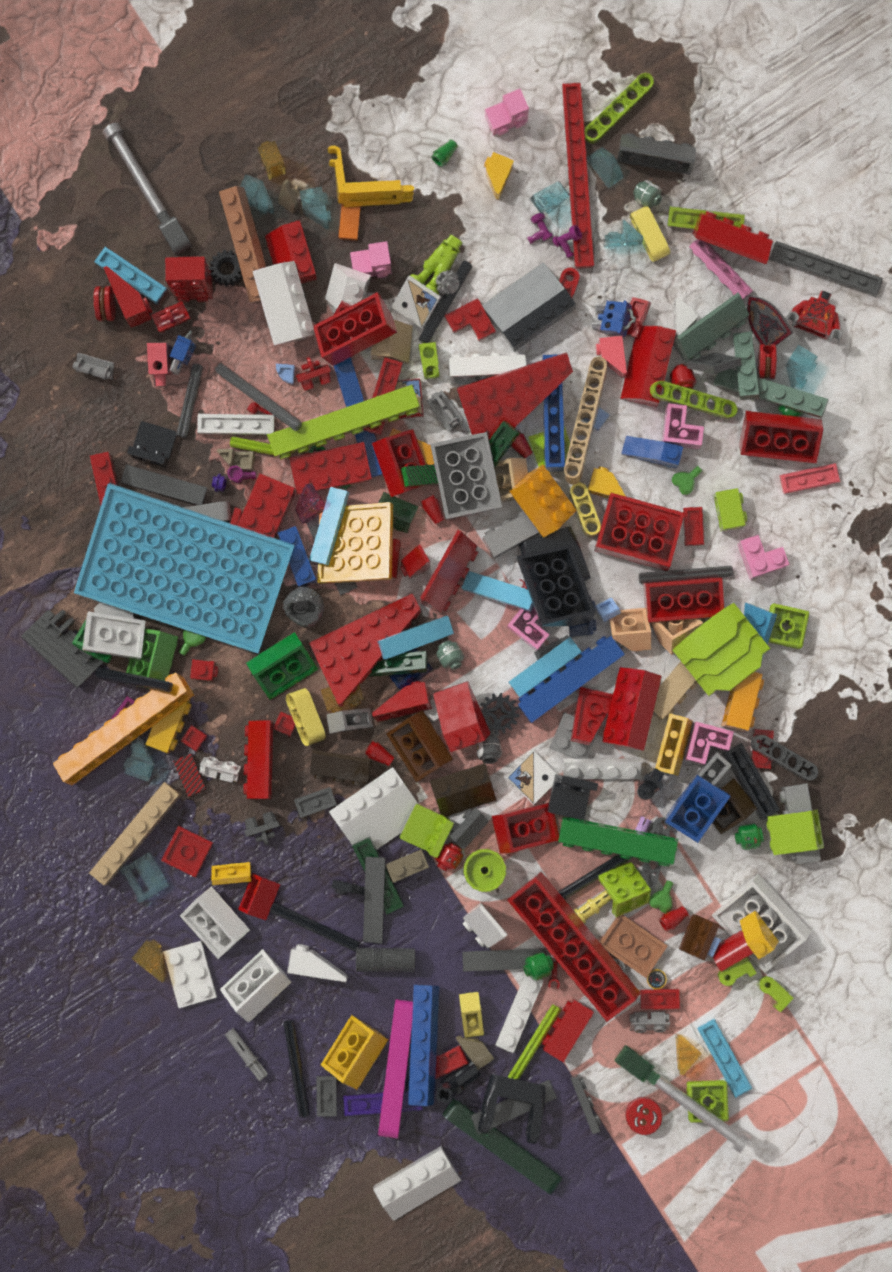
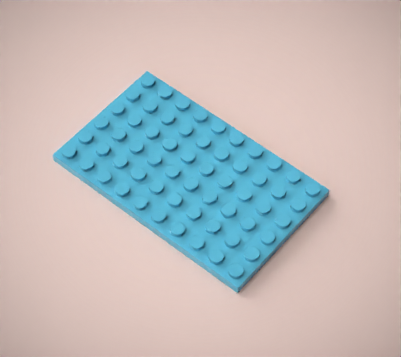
(183, 568)

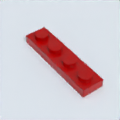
(386, 383)

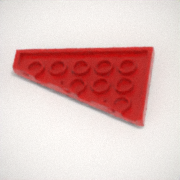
(511, 394)
(354, 649)

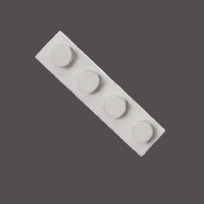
(235, 424)
(603, 768)
(519, 1013)

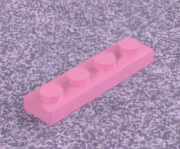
(718, 265)

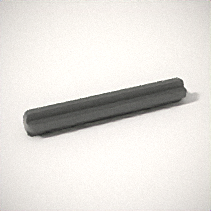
(189, 400)

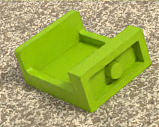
(795, 832)

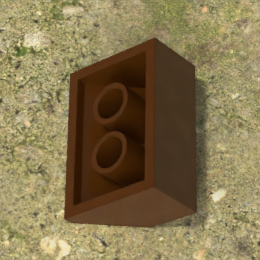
(419, 746)

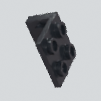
(153, 444)
(570, 796)

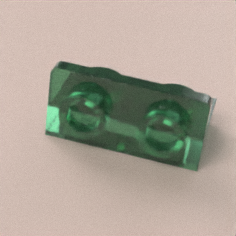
(402, 512)

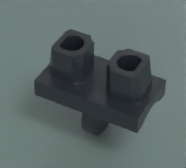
(650, 784)

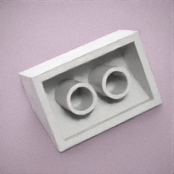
(214, 922)
(255, 986)

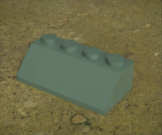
(712, 328)

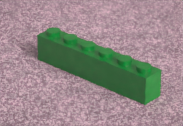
(618, 840)

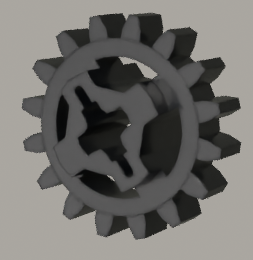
(499, 704)

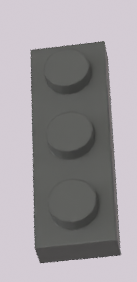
(586, 1103)

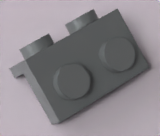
(469, 828)

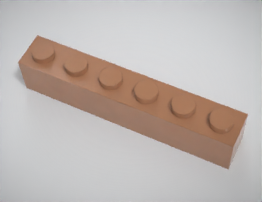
(244, 237)

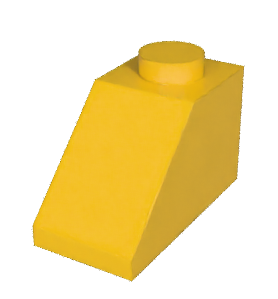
(497, 172)
(603, 483)
(758, 935)

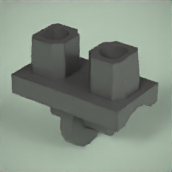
(270, 823)

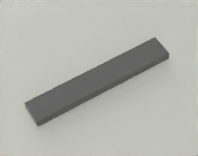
(826, 268)

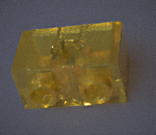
(271, 159)

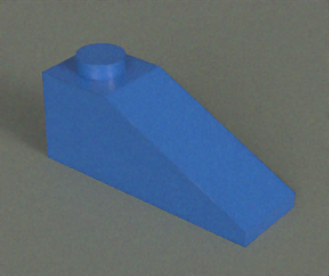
(653, 451)

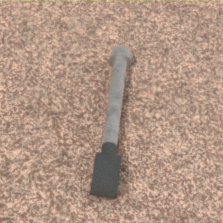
(169, 226)

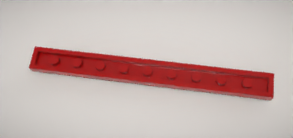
(577, 173)

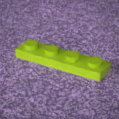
(688, 217)

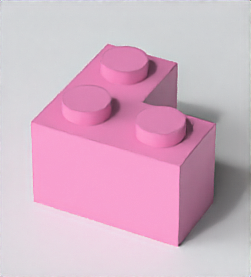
(508, 114)
(373, 261)
(679, 433)
(757, 561)
(526, 629)
(704, 737)

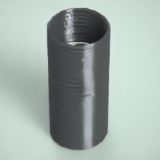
(389, 961)

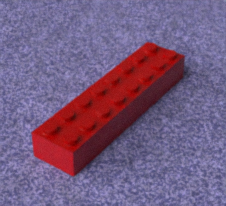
(574, 946)

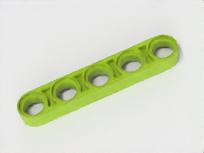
(623, 100)
(702, 397)

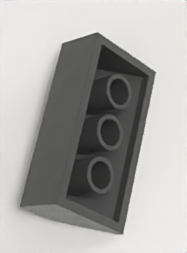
(656, 154)

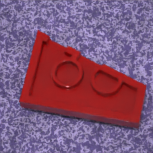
(589, 714)

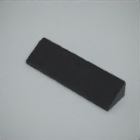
(751, 781)

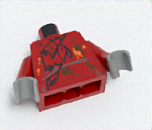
(817, 317)

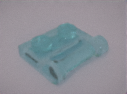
(149, 873)

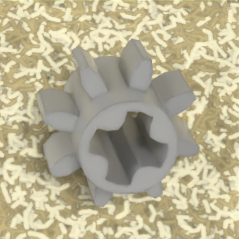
(447, 282)

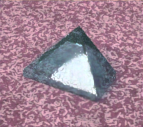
(605, 166)

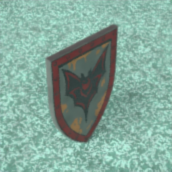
(767, 321)

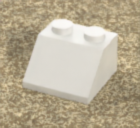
(346, 285)

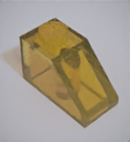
(152, 959)

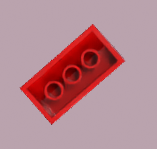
(733, 237)
(354, 329)
(648, 364)
(683, 599)
(259, 759)

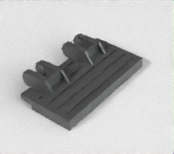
(58, 648)

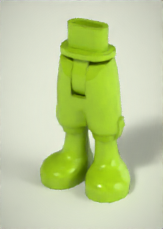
(439, 261)

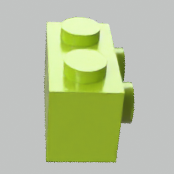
(729, 509)

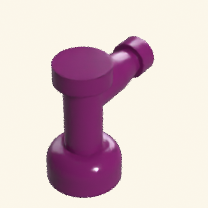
(543, 233)
(574, 233)
(237, 475)

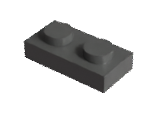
(315, 802)
(326, 1096)

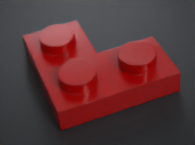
(473, 315)

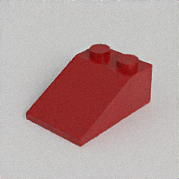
(134, 307)
(460, 716)
(525, 828)

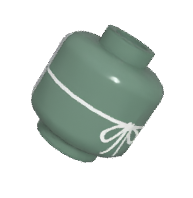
(647, 194)
(450, 655)

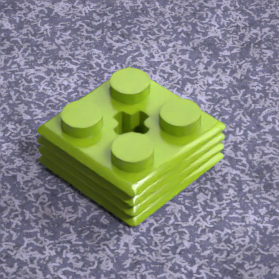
(796, 619)
(716, 1091)

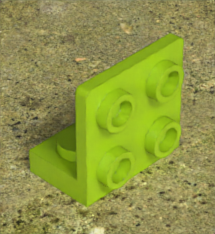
(426, 829)
(625, 888)

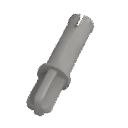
(247, 1056)

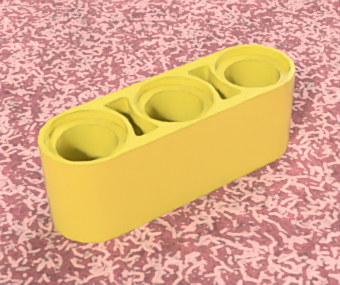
(652, 236)
(586, 500)
(305, 717)

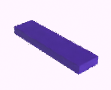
(372, 1103)

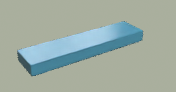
(133, 276)
(329, 526)
(498, 591)
(415, 637)
(544, 667)
(724, 1058)

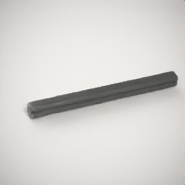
(258, 397)

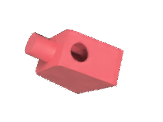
(159, 353)

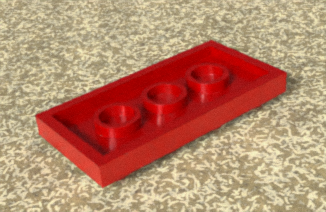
(331, 468)

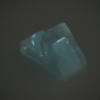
(550, 197)
(629, 237)

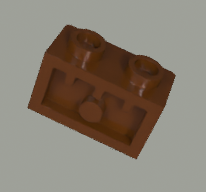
(698, 937)

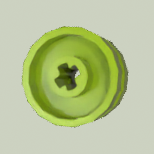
(490, 880)

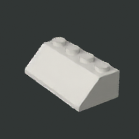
(284, 303)
(479, 367)
(416, 1183)

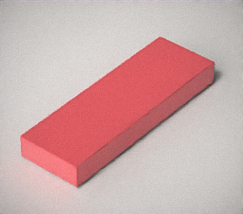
(809, 478)

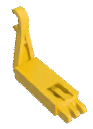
(367, 192)

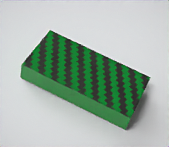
(419, 475)

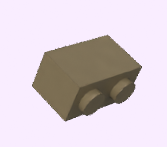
(407, 865)

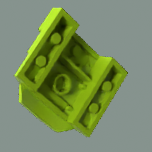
(722, 651)

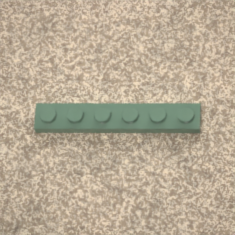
(778, 394)

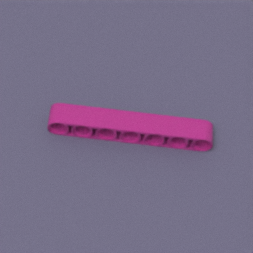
(396, 1069)

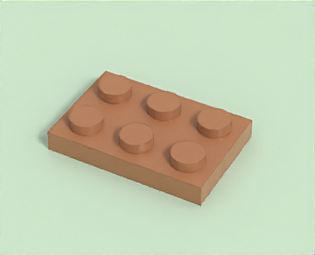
(633, 945)

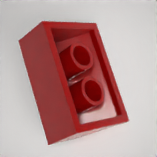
(289, 244)
(395, 453)

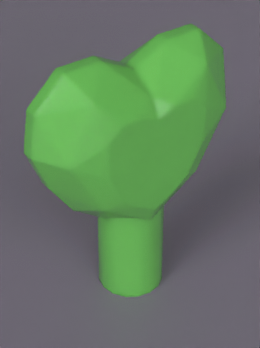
(685, 480)
(191, 640)
(662, 898)

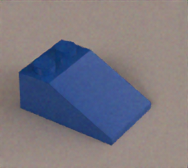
(696, 808)

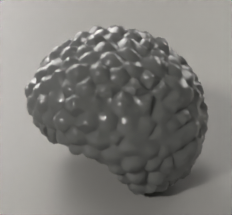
(304, 606)

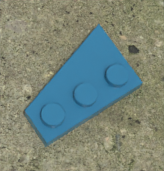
(761, 620)

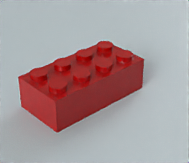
(189, 278)
(781, 437)
(267, 506)
(631, 708)

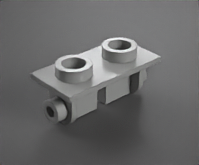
(94, 365)
(444, 410)
(658, 1022)

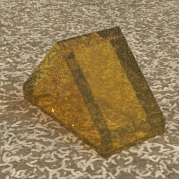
(686, 1054)

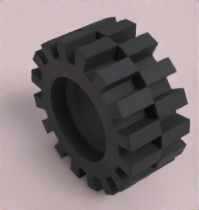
(216, 264)

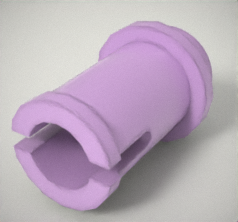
(640, 827)

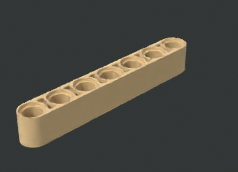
(585, 411)

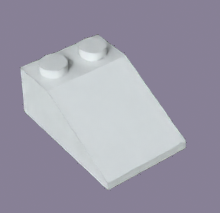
(484, 925)
(310, 963)

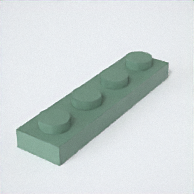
(747, 371)

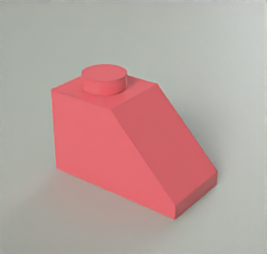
(613, 352)

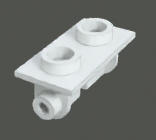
(211, 766)

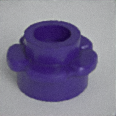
(219, 483)

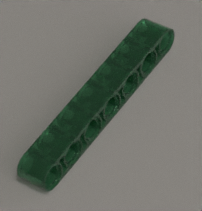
(504, 1148)

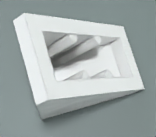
(683, 316)

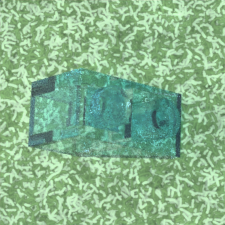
(257, 194)
(314, 207)
(799, 365)
(141, 761)

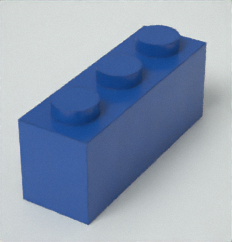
(299, 560)

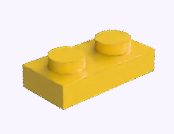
(231, 873)

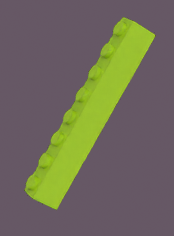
(344, 421)

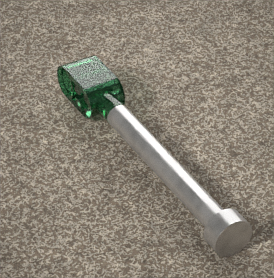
(644, 1071)

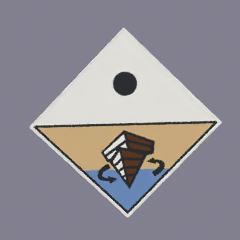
(416, 302)
(532, 777)

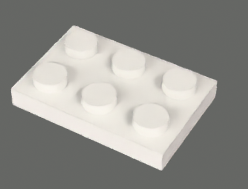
(113, 635)
(190, 974)

